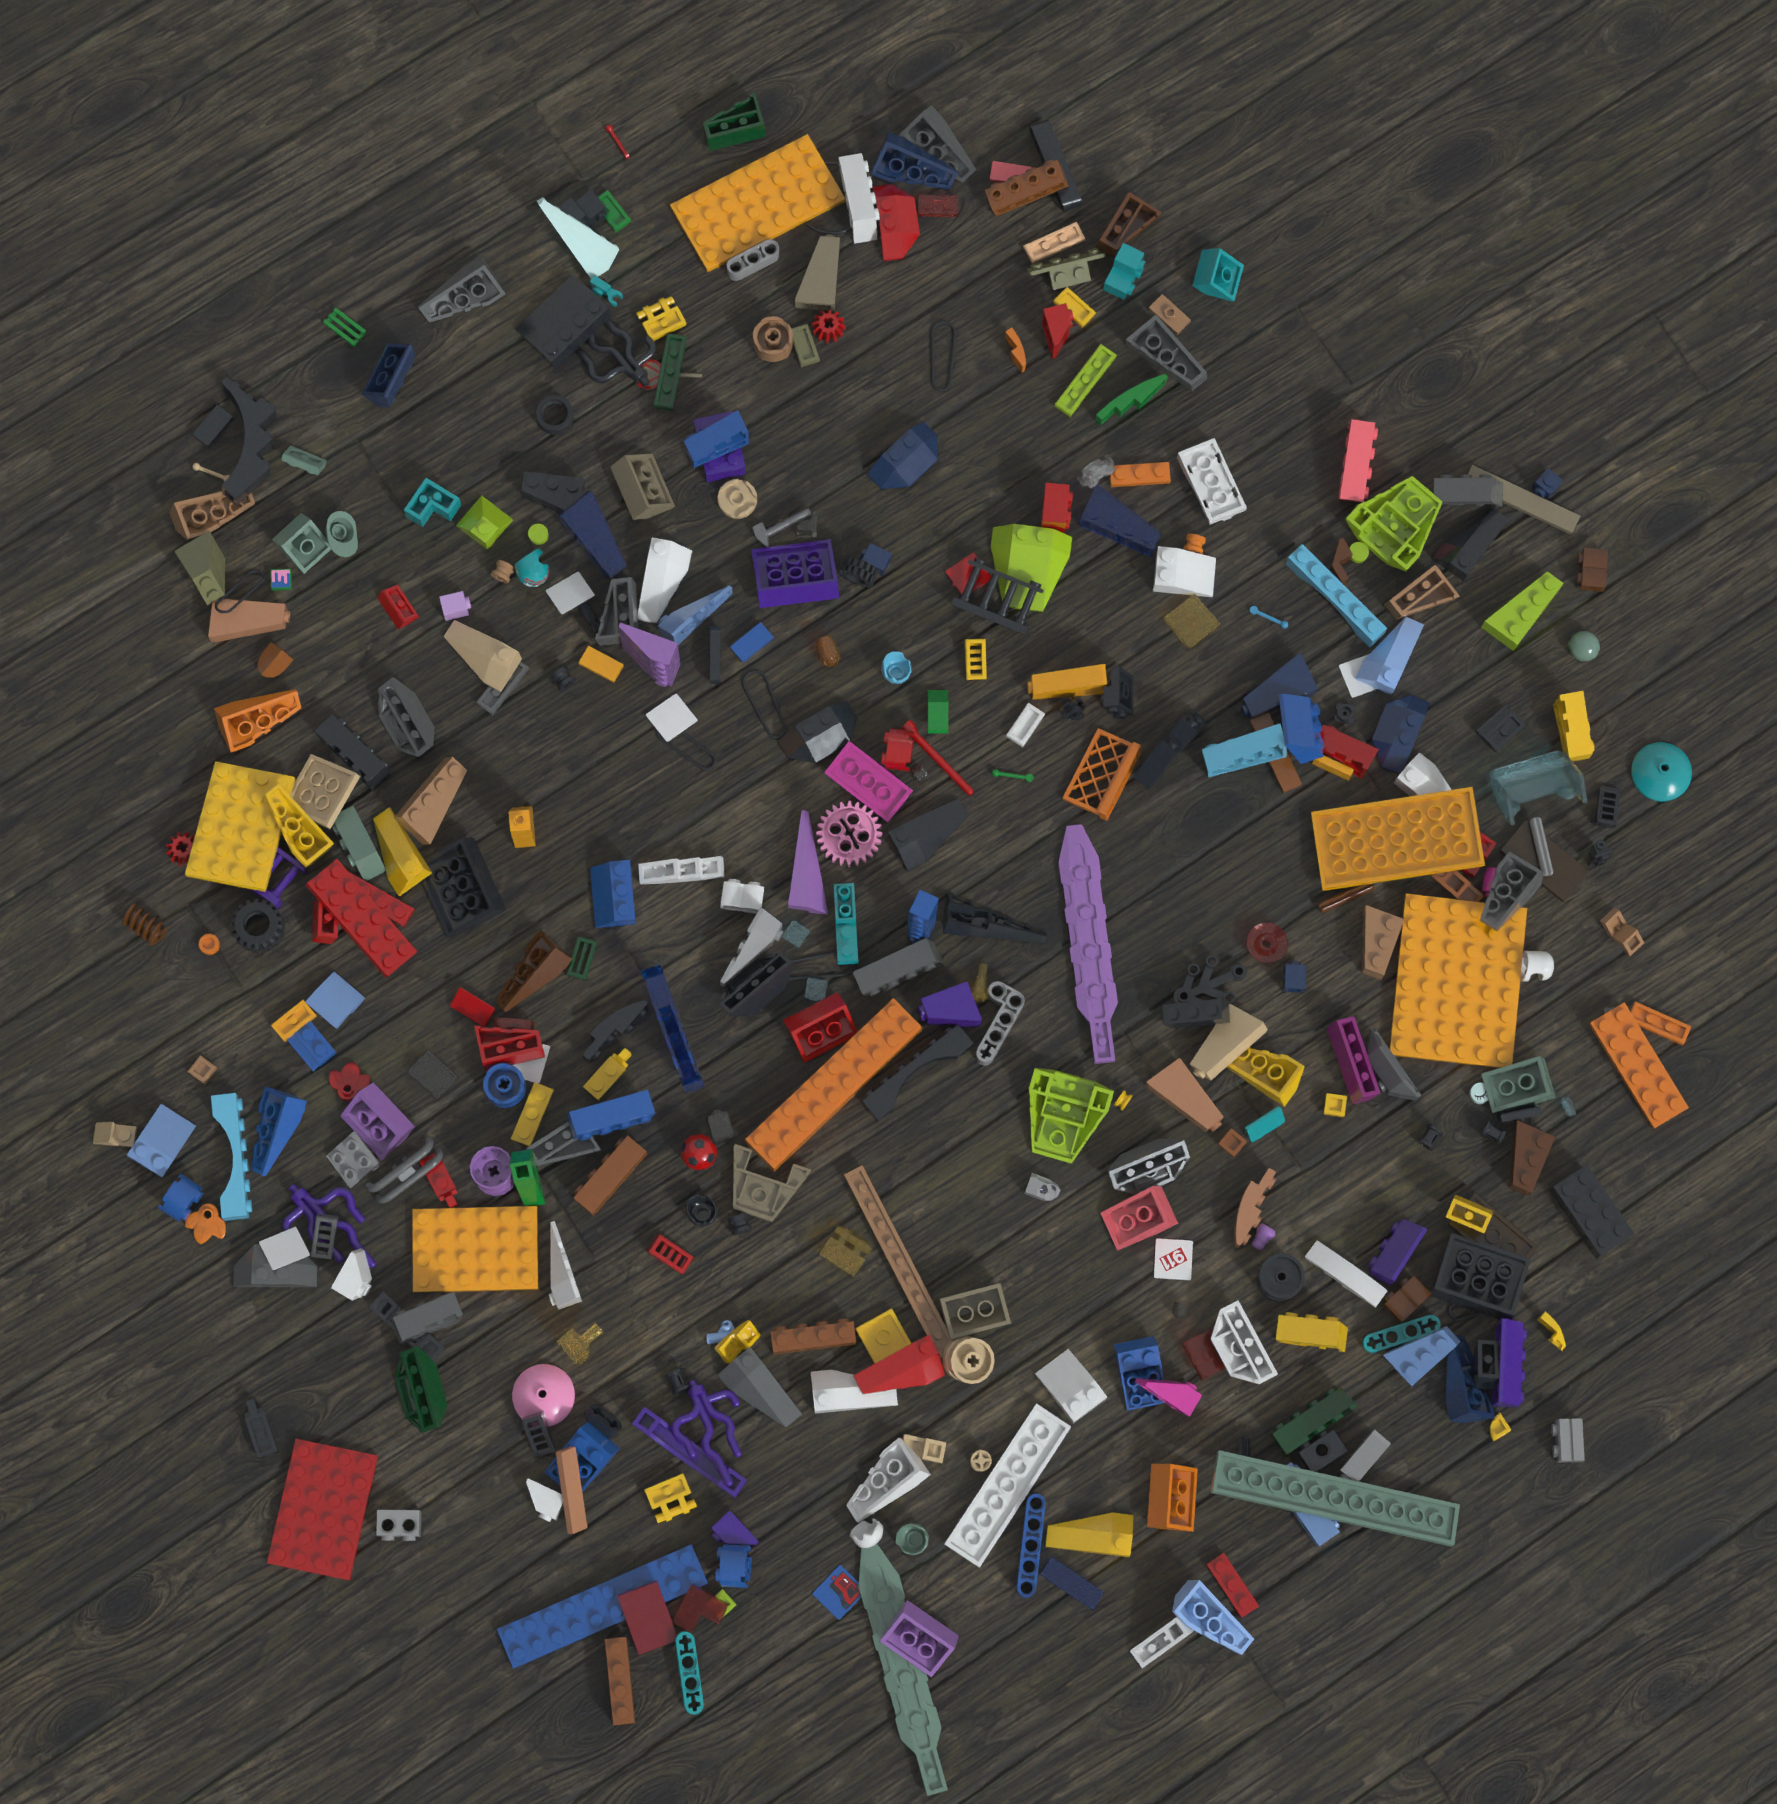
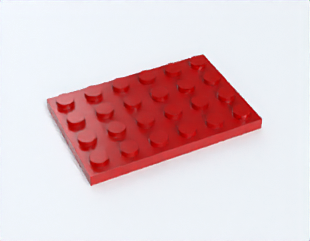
(322, 1509)

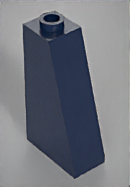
(1290, 679)

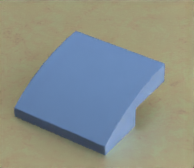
(335, 1000)

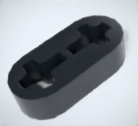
(603, 1420)

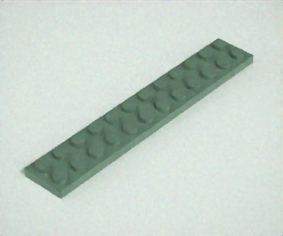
(1335, 1498)

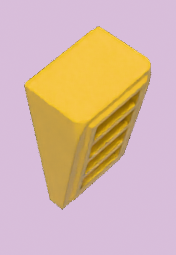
(975, 642)

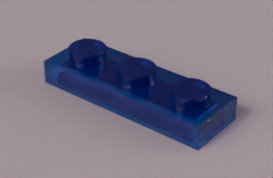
(1072, 1583)

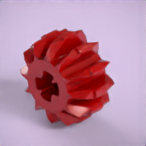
(828, 333)
(175, 848)

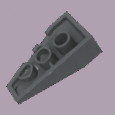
(934, 136)
(1510, 890)

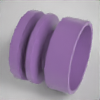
(490, 1160)

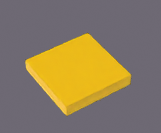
(883, 1336)

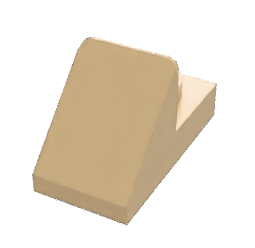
(115, 1135)

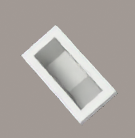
(546, 1501)

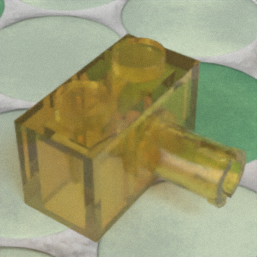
(577, 1345)

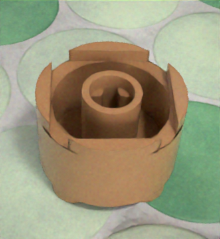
(772, 350)

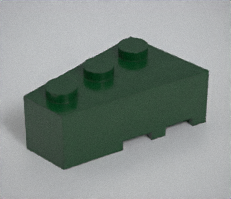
(735, 125)

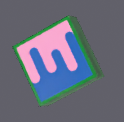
(281, 579)

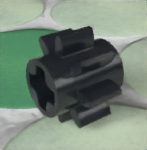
(1072, 708)

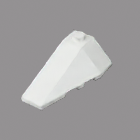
(664, 571)
(1421, 778)
(840, 1392)
(892, 1476)

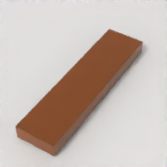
(1282, 768)

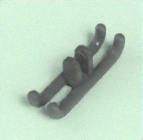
(406, 1172)

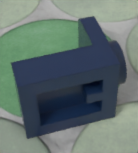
(1546, 484)

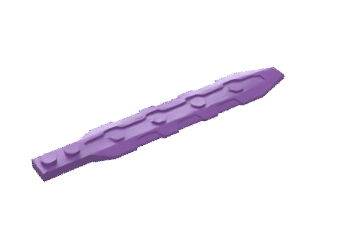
(1088, 938)

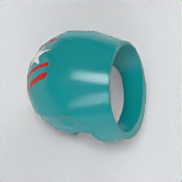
(531, 571)

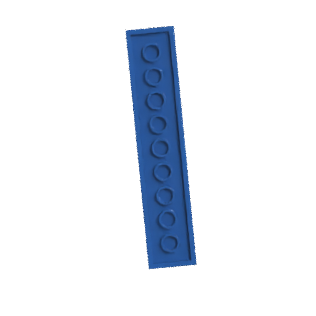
(596, 1607)

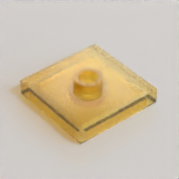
(1191, 621)

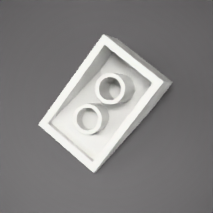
(1183, 572)
(1071, 1386)

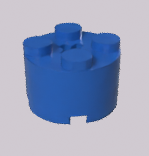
(504, 1097)
(180, 1198)
(734, 1566)

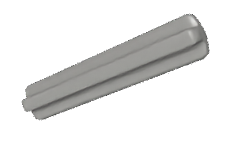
(1541, 846)

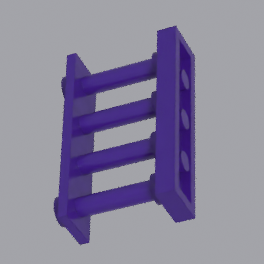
(274, 894)

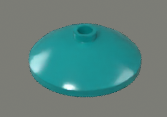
(1660, 784)

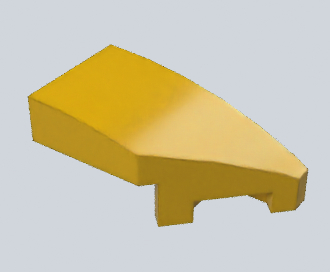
(1557, 1337)

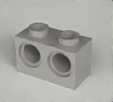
(399, 1518)

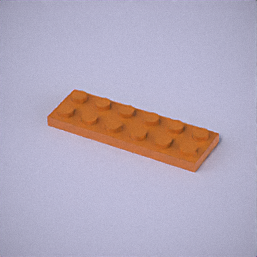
(1638, 1065)

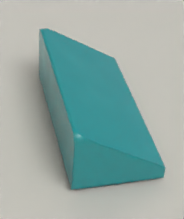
(1264, 1124)

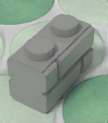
(1568, 1439)

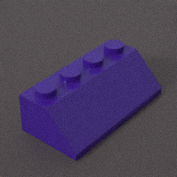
(1511, 1354)

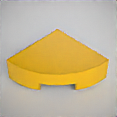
(1498, 1427)

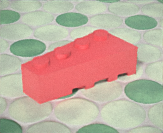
(1357, 461)

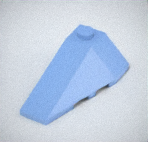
(1387, 661)
(1207, 1616)

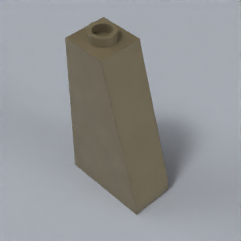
(820, 279)

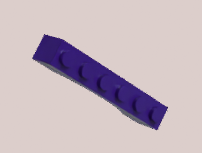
(661, 1433)

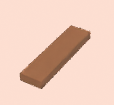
(571, 1490)

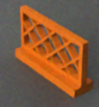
(1119, 778)

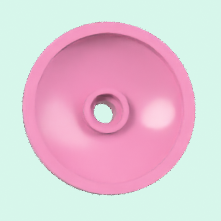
(559, 1392)

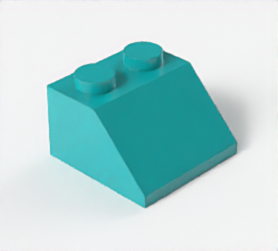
(1218, 274)

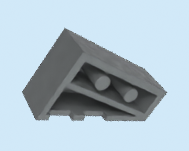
(426, 1318)

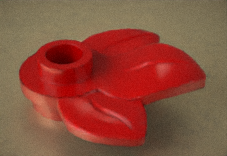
(348, 1078)

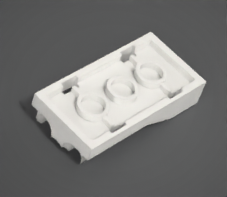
(1211, 481)

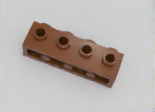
(1026, 187)
(814, 1337)

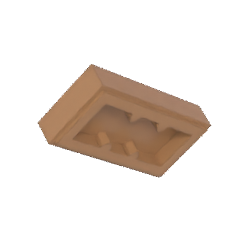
(1169, 314)

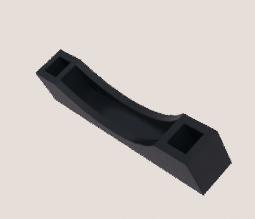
(949, 1047)

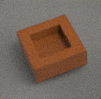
(1232, 1143)

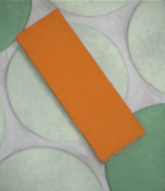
(1660, 1023)

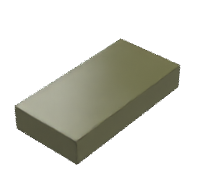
(804, 345)

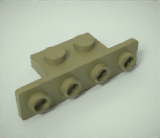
(1069, 270)

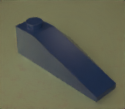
(908, 163)
(1462, 1399)

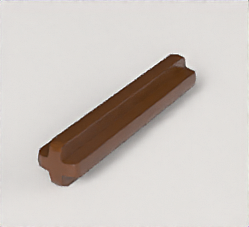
(1344, 897)

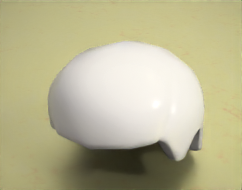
(867, 1534)

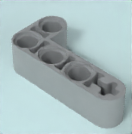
(996, 1026)

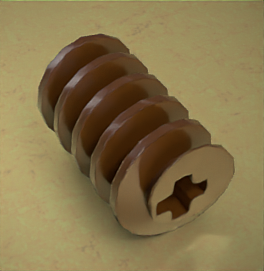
(143, 926)

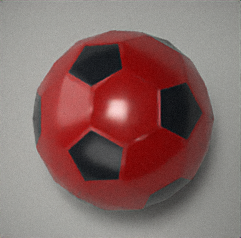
(698, 1152)

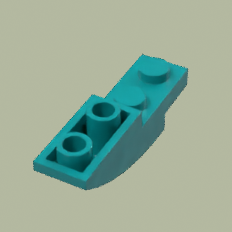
(845, 924)

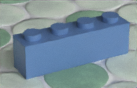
(1317, 1528)

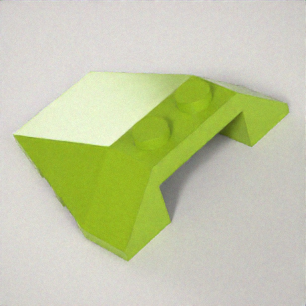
(1396, 522)
(1029, 555)
(1064, 1112)

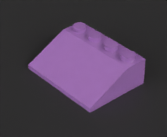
(652, 653)

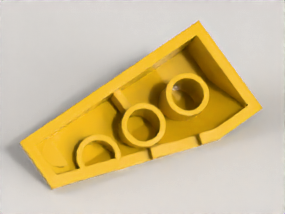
(299, 830)
(1097, 1534)

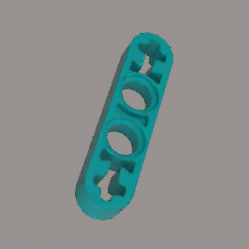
(1402, 1337)
(685, 1673)

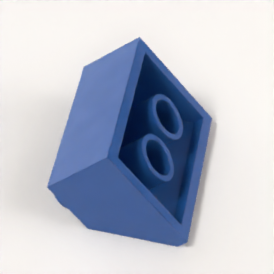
(1301, 727)
(613, 894)

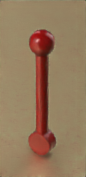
(609, 128)

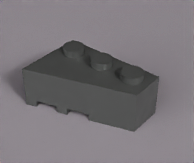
(1468, 490)
(619, 608)
(561, 1146)

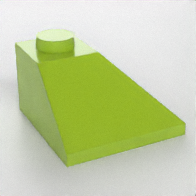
(484, 522)

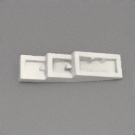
(681, 870)
(1346, 1274)

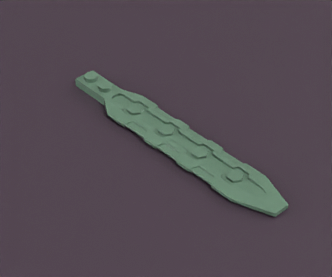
(907, 1684)

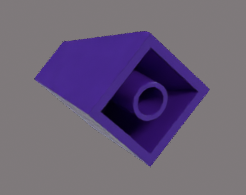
(951, 1008)

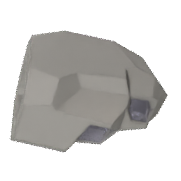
(1042, 1188)

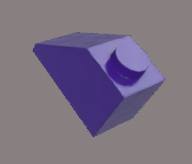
(732, 1531)

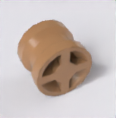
(502, 571)

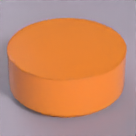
(209, 944)

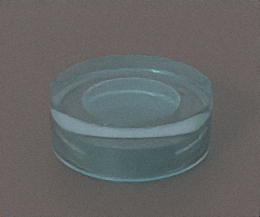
(1568, 1106)

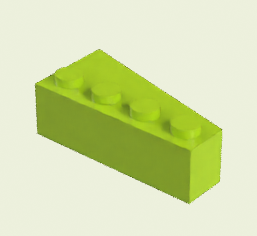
(1518, 615)

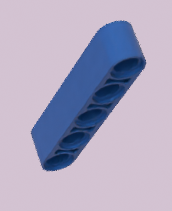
(1035, 1536)

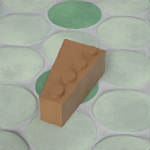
(431, 801)

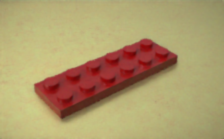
(361, 918)

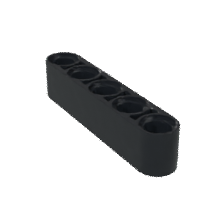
(1049, 149)

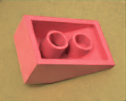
(1139, 1217)

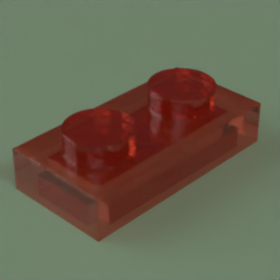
(938, 205)

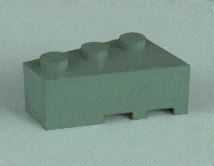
(358, 843)

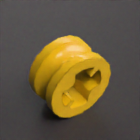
(1123, 1100)

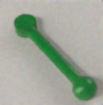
(1029, 777)

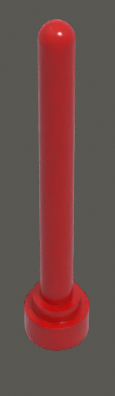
(911, 726)

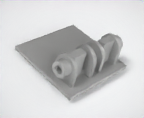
(353, 1159)

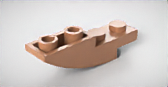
(1247, 1213)

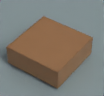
(202, 1069)

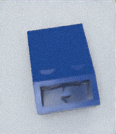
(1142, 1361)
(593, 1454)

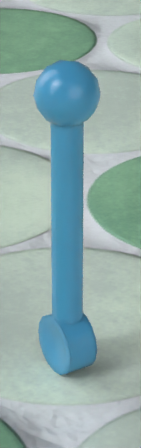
(1254, 610)

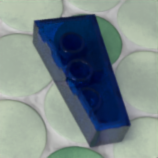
(1119, 523)
(593, 534)

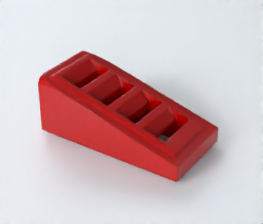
(666, 1260)

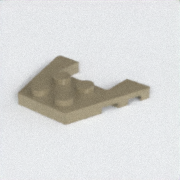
(759, 1194)

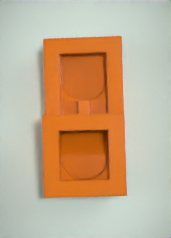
(1017, 354)

